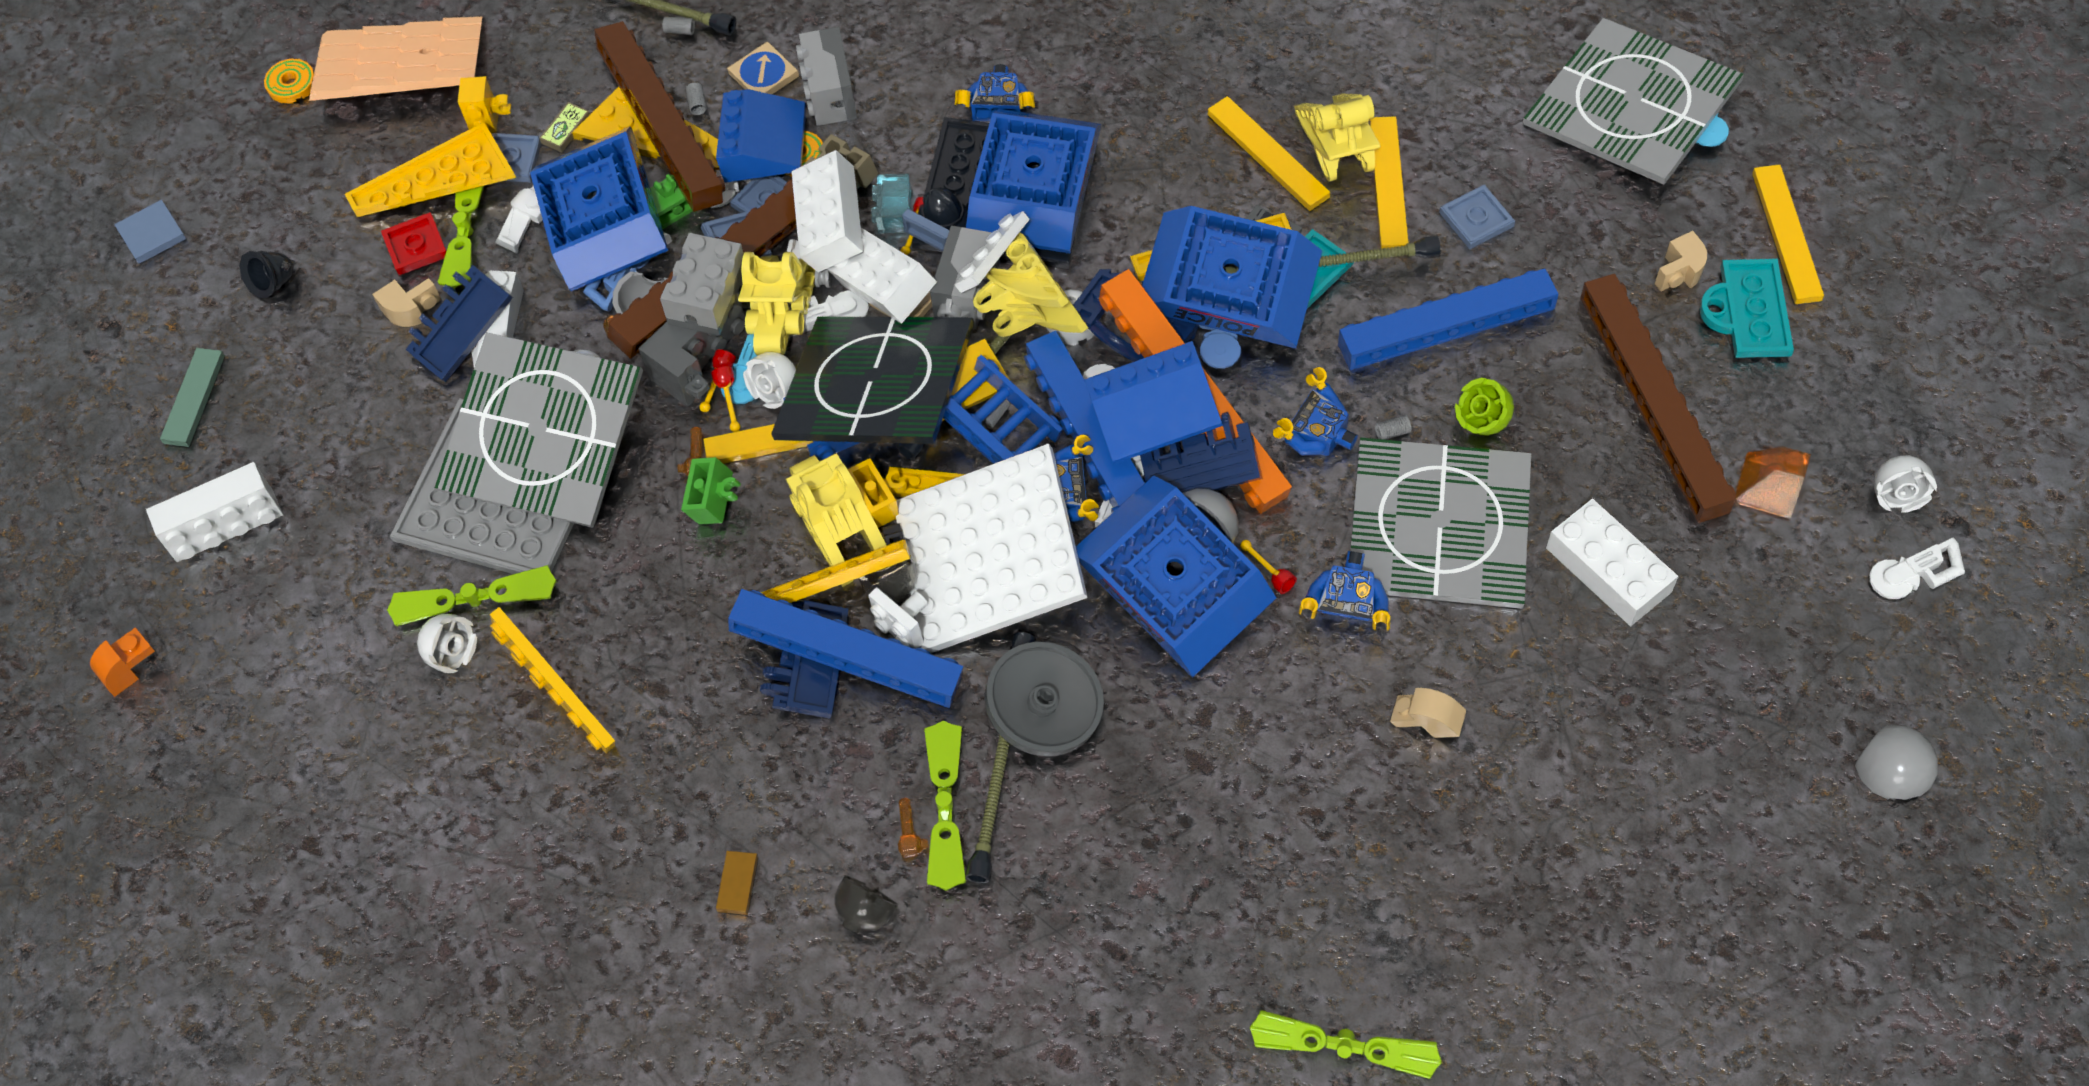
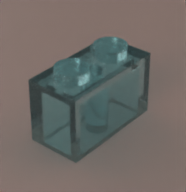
(892, 200)

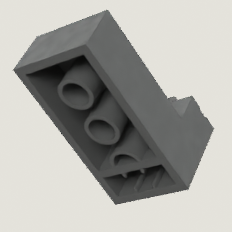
(679, 354)

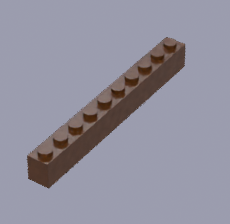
(659, 116)
(756, 234)
(1658, 398)

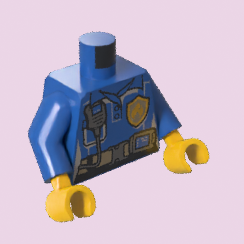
(994, 92)
(1319, 421)
(1073, 482)
(1349, 593)

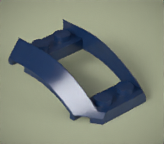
(1091, 311)

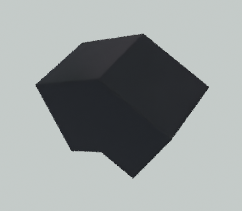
(892, 533)

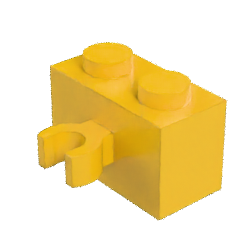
(479, 104)
(878, 491)

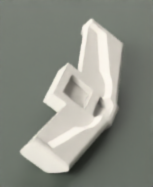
(524, 209)

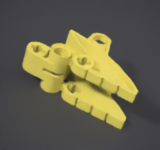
(1340, 131)
(768, 288)
(1027, 294)
(831, 506)

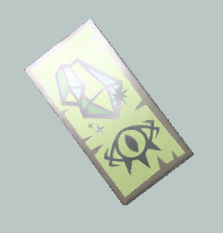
(559, 132)

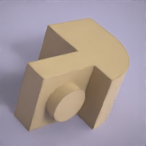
(1686, 262)
(403, 307)
(1430, 709)

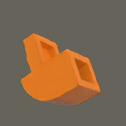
(114, 661)

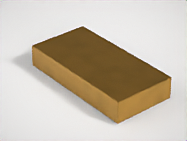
(737, 882)

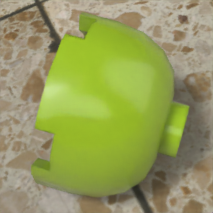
(1484, 407)

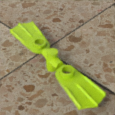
(460, 259)
(523, 586)
(945, 855)
(1404, 1055)

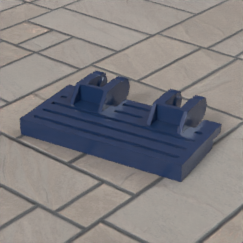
(459, 323)
(1204, 466)
(810, 682)

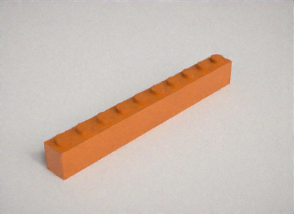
(1152, 334)

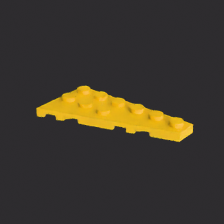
(617, 114)
(449, 168)
(544, 676)

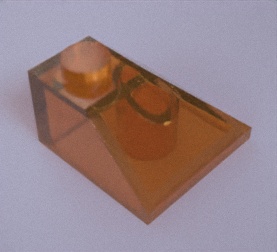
(1772, 480)

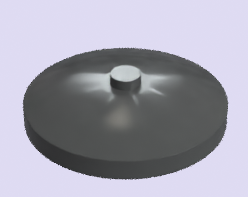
(1044, 699)

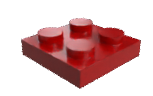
(414, 243)

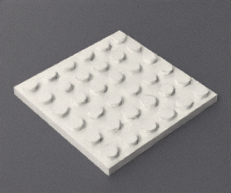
(991, 548)

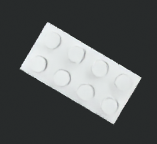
(827, 211)
(884, 277)
(214, 512)
(1611, 562)

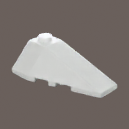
(506, 321)

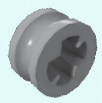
(823, 278)

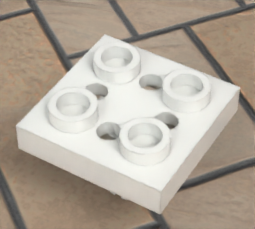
(896, 619)

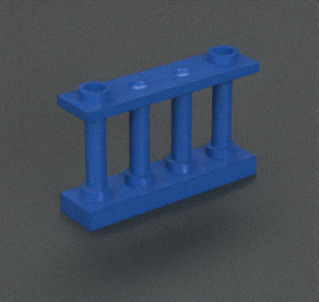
(991, 443)

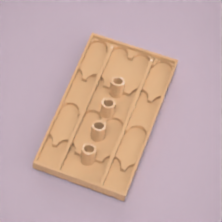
(396, 58)

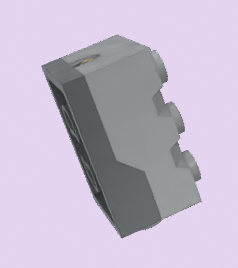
(826, 75)
(957, 253)
(703, 284)

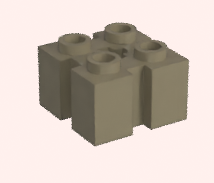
(863, 165)

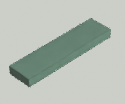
(192, 397)

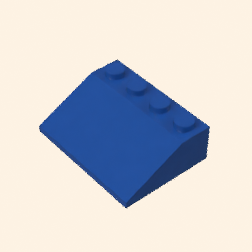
(759, 135)
(1153, 402)

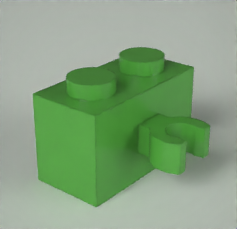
(669, 201)
(708, 490)

